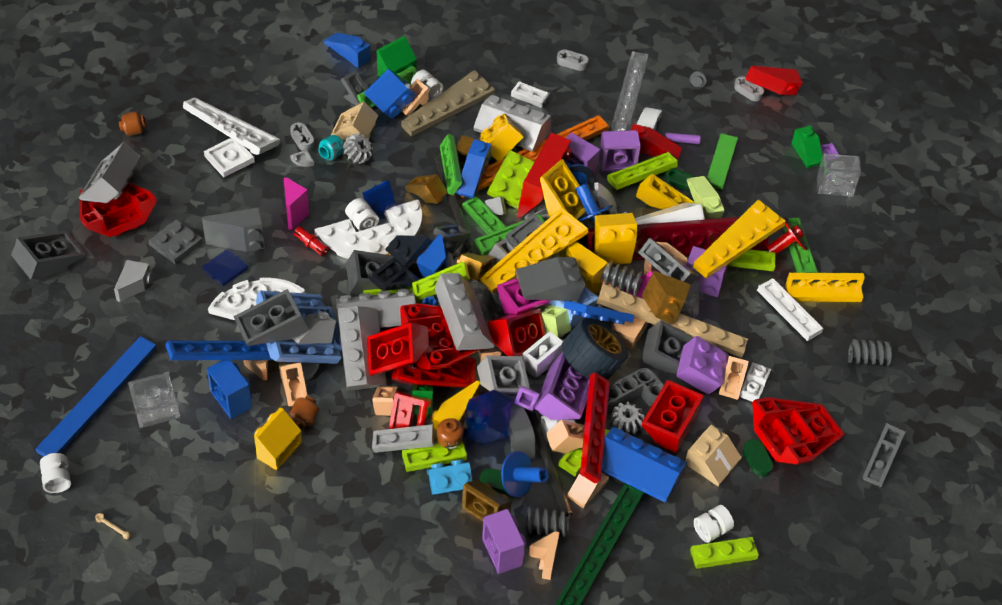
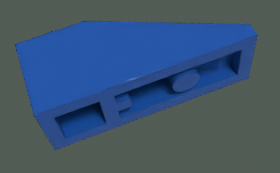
(350, 47)
(474, 168)

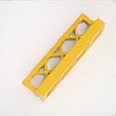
(824, 290)

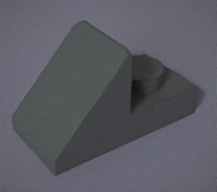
(354, 86)
(453, 236)

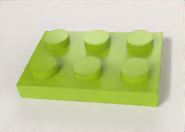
(510, 178)

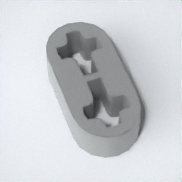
(572, 60)
(748, 89)
(305, 135)

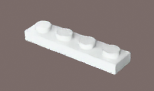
(790, 309)

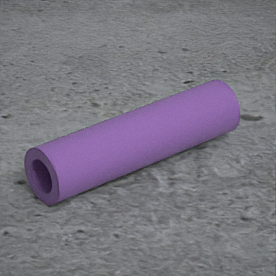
(683, 138)

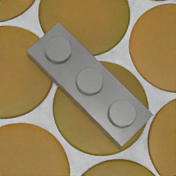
(403, 438)

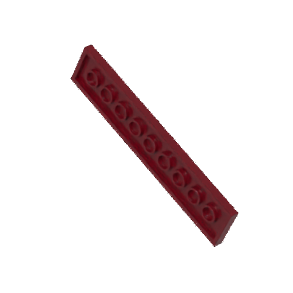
(680, 235)

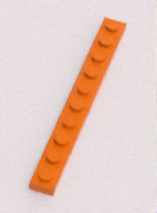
(585, 130)

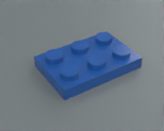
(598, 313)

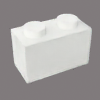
(542, 354)

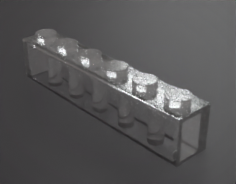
(630, 92)

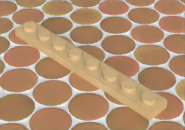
(638, 307)

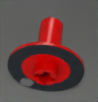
(788, 238)

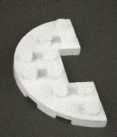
(343, 239)
(244, 295)

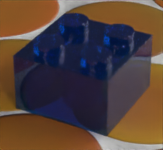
(487, 417)

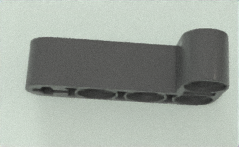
(640, 384)
(521, 430)

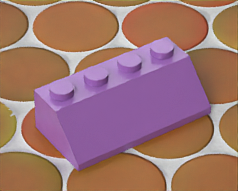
(563, 392)

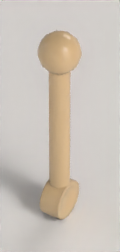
(100, 518)

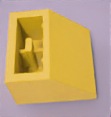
(502, 136)
(277, 439)

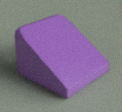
(526, 398)

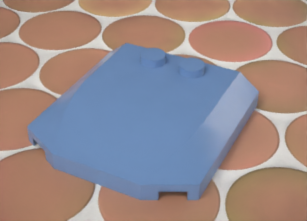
(309, 353)

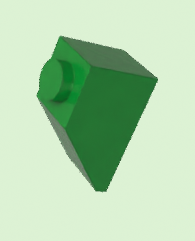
(807, 146)
(426, 392)

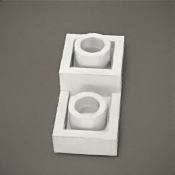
(649, 117)
(604, 198)
(755, 382)

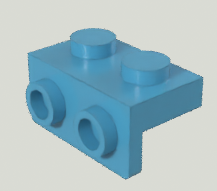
(449, 478)

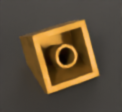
(665, 296)
(482, 500)

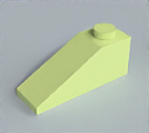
(705, 195)
(555, 319)

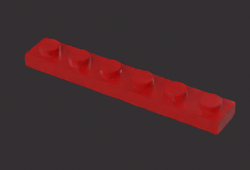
(594, 428)

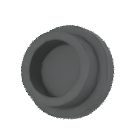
(698, 79)

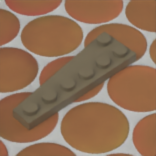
(455, 99)

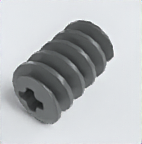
(622, 278)
(870, 350)
(547, 522)

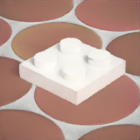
(228, 157)

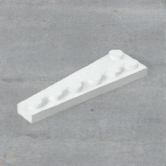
(244, 133)

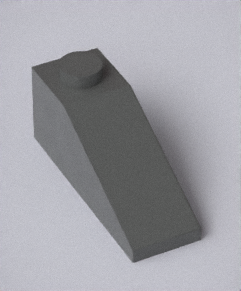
(667, 262)
(883, 455)

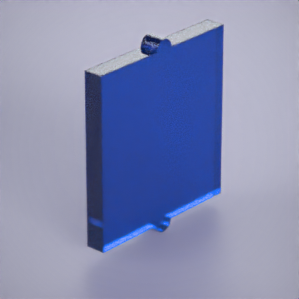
(380, 197)
(224, 267)

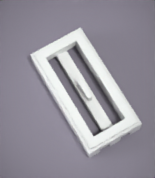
(537, 99)

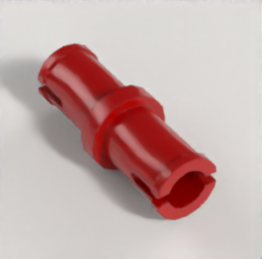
(311, 241)

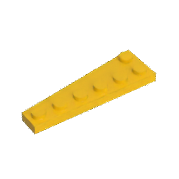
(744, 234)
(539, 246)

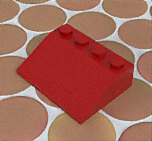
(553, 151)

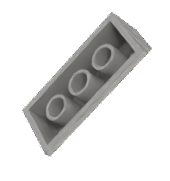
(532, 123)
(111, 175)
(387, 305)
(462, 313)
(355, 326)

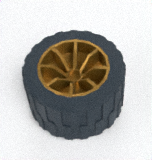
(594, 348)

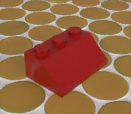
(517, 331)
(396, 347)
(672, 415)

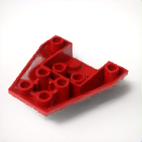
(441, 347)

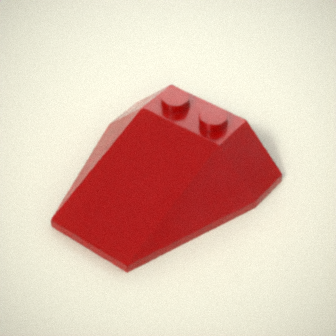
(118, 215)
(457, 375)
(794, 429)

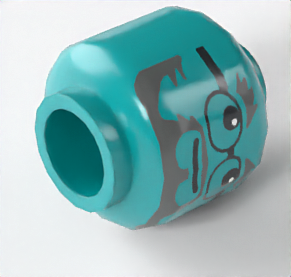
(331, 147)

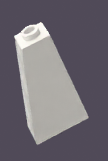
(680, 212)

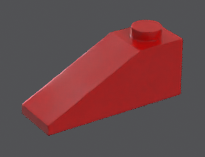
(778, 80)
(654, 143)

